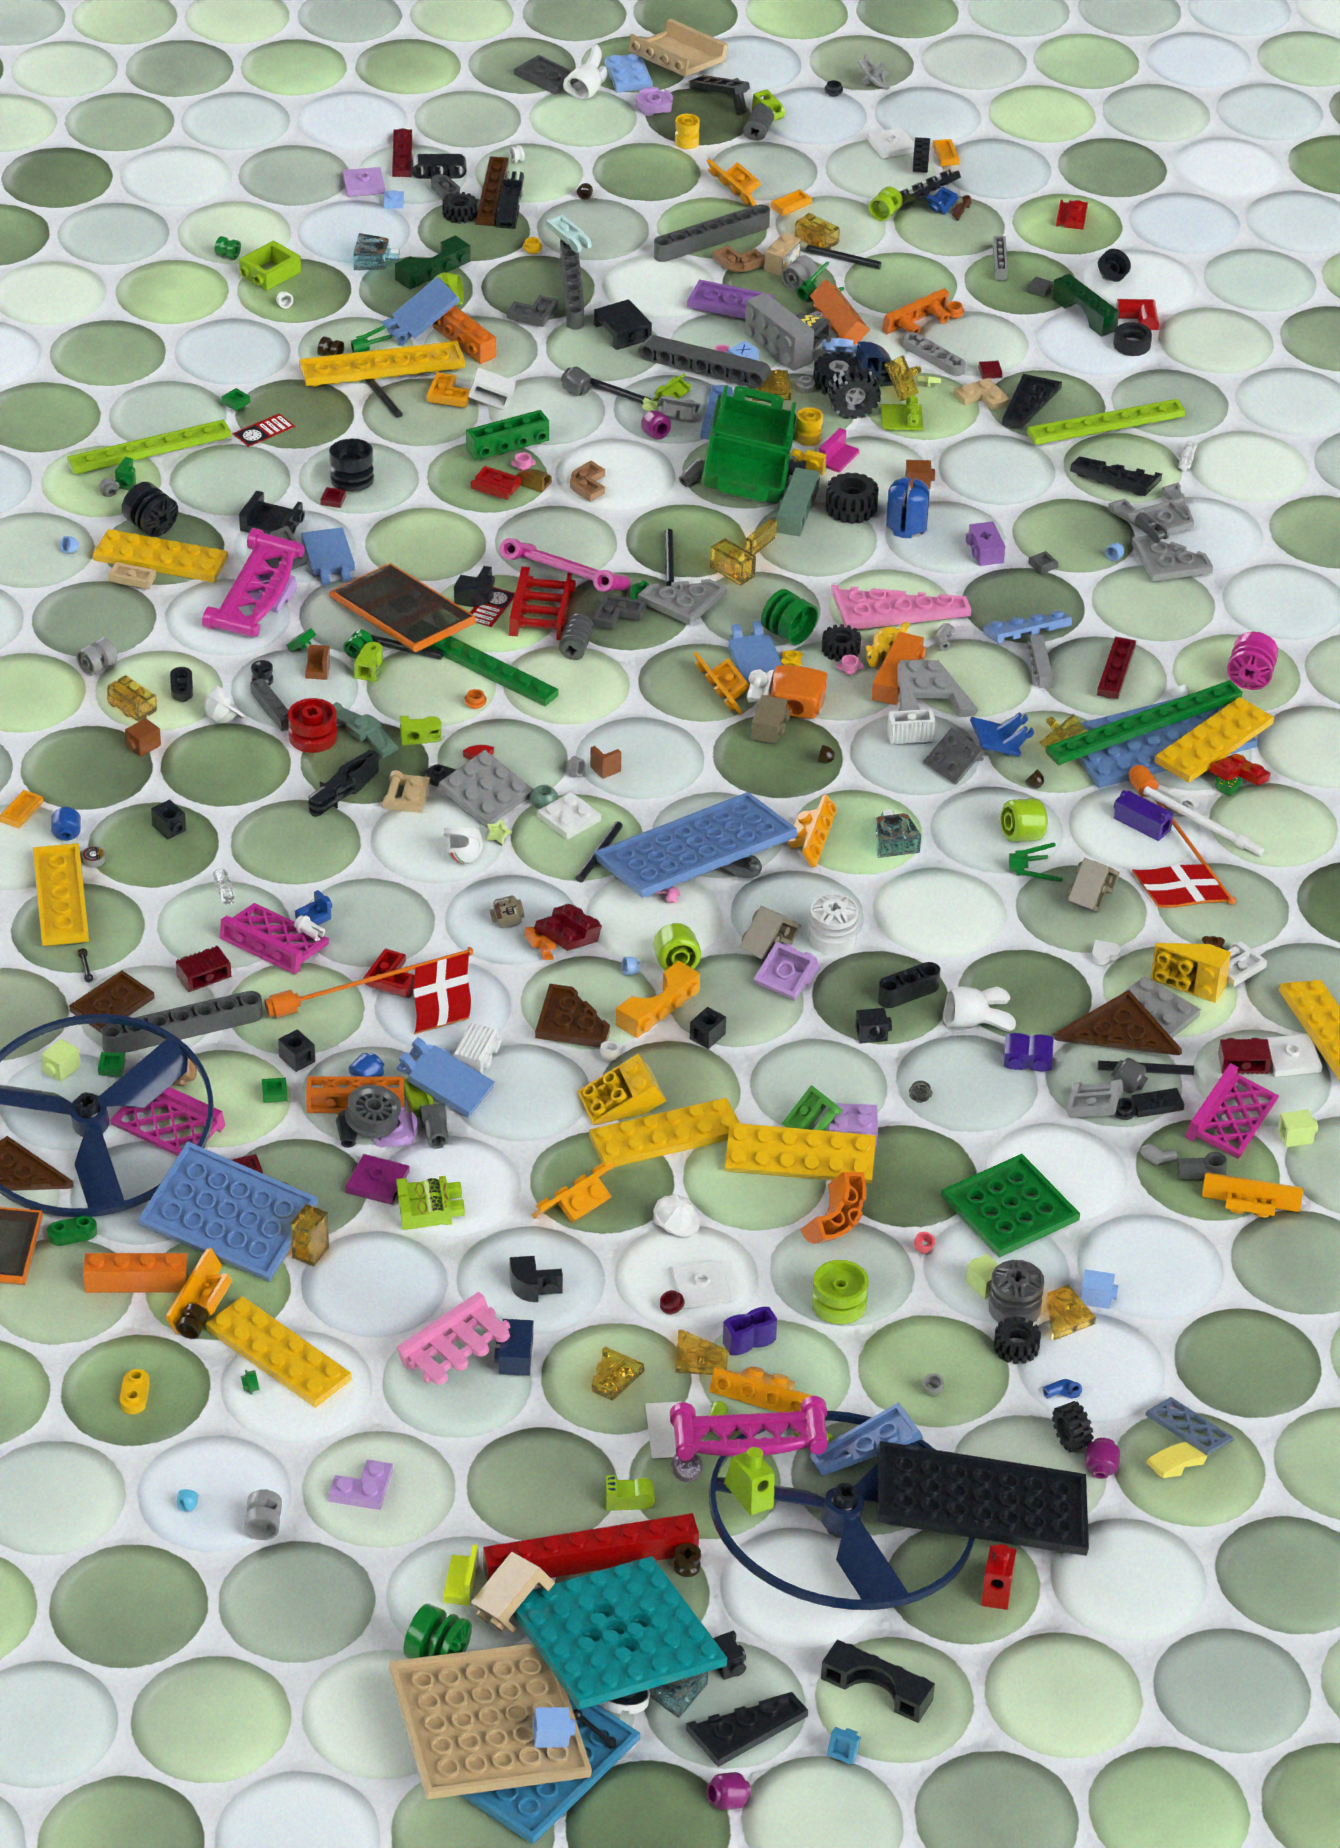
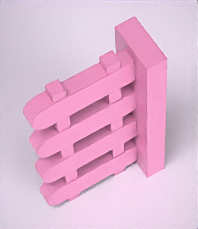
(443, 1332)

